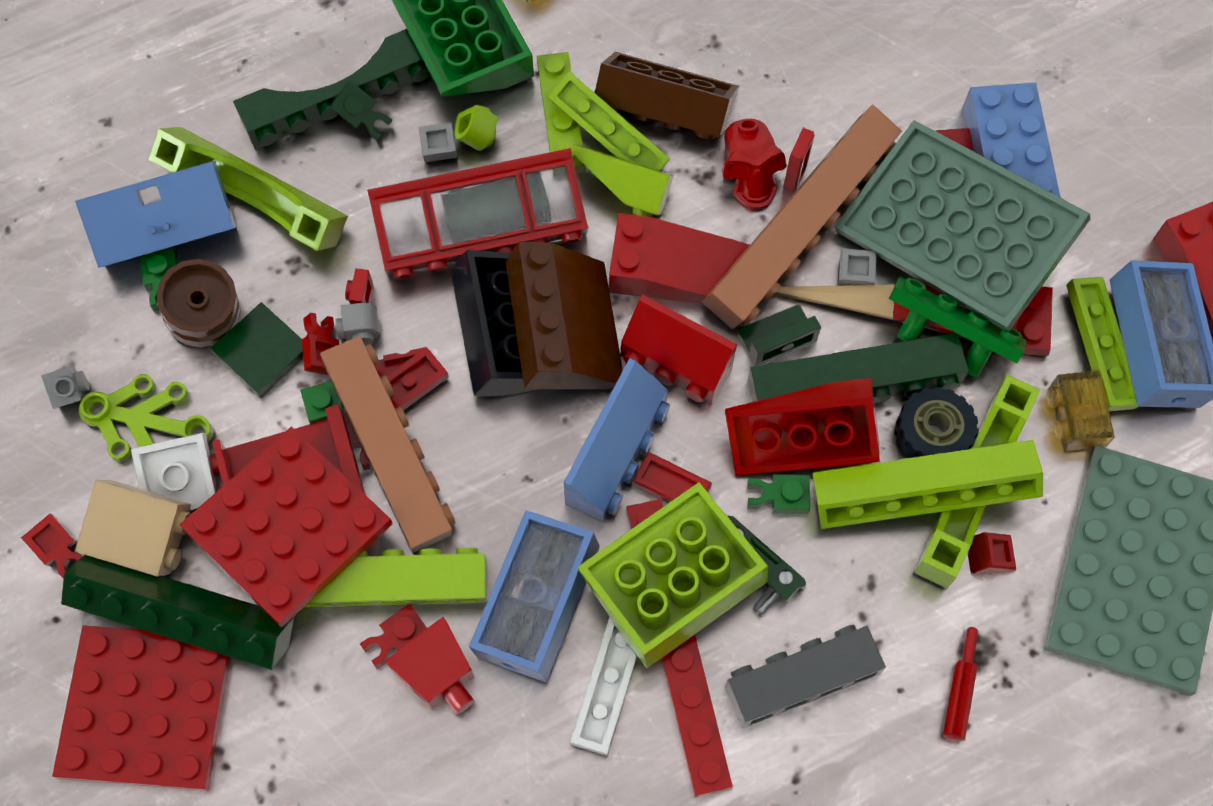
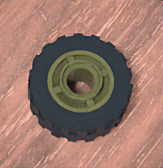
(940, 409)

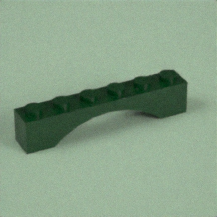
(275, 114)

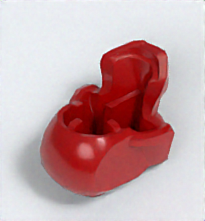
(752, 162)

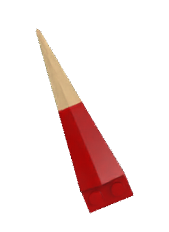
(874, 300)

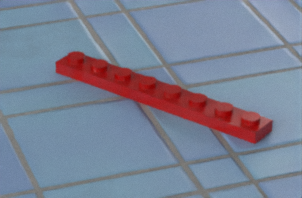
(691, 700)

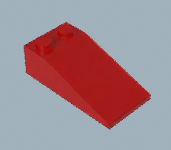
(1190, 240)
(668, 259)
(806, 429)

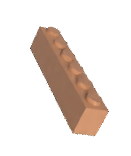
(387, 444)

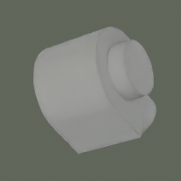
(358, 320)
(65, 386)

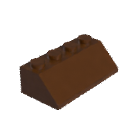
(666, 94)

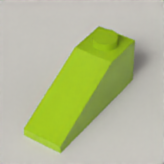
(632, 183)

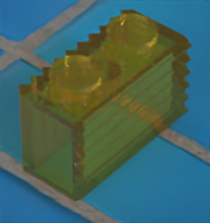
(1080, 411)

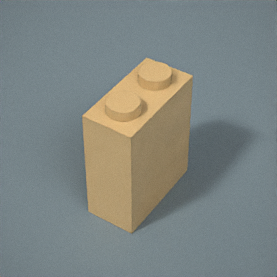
(133, 528)

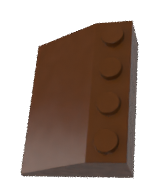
(562, 318)

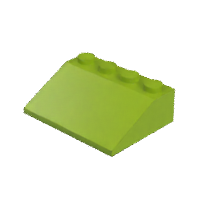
(674, 574)

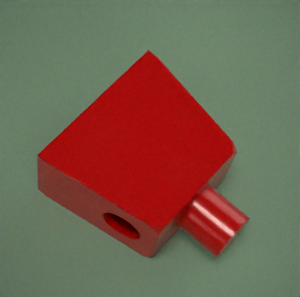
(434, 667)

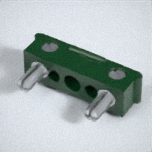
(781, 577)

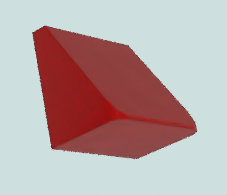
(991, 553)

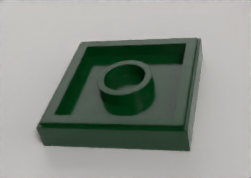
(259, 349)

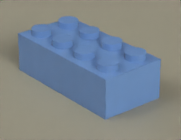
(1011, 131)

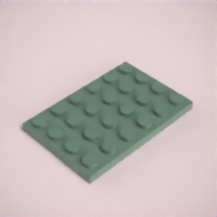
(962, 224)
(1138, 572)

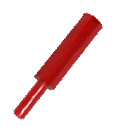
(962, 690)

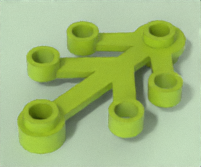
(139, 416)

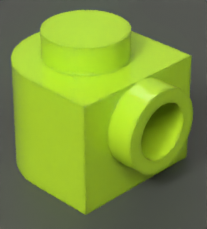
(476, 127)

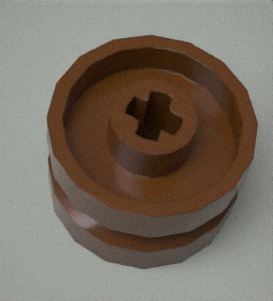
(198, 302)

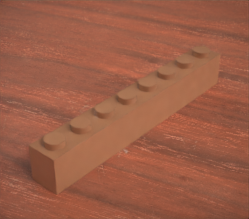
(801, 218)

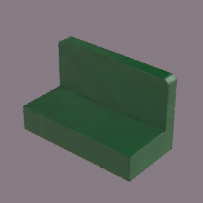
(779, 334)

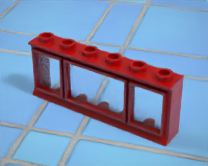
(477, 210)

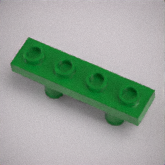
(946, 312)

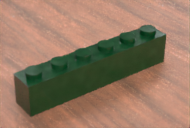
(893, 368)
(176, 611)

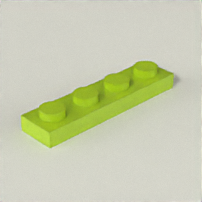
(606, 124)
(560, 127)
(1102, 340)

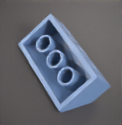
(615, 443)

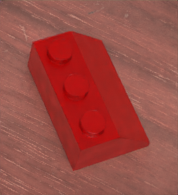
(678, 350)

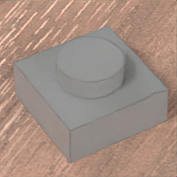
(437, 142)
(857, 267)

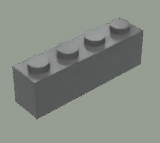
(805, 675)

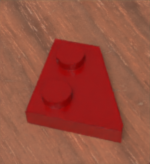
(411, 375)

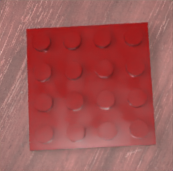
(286, 525)
(141, 710)

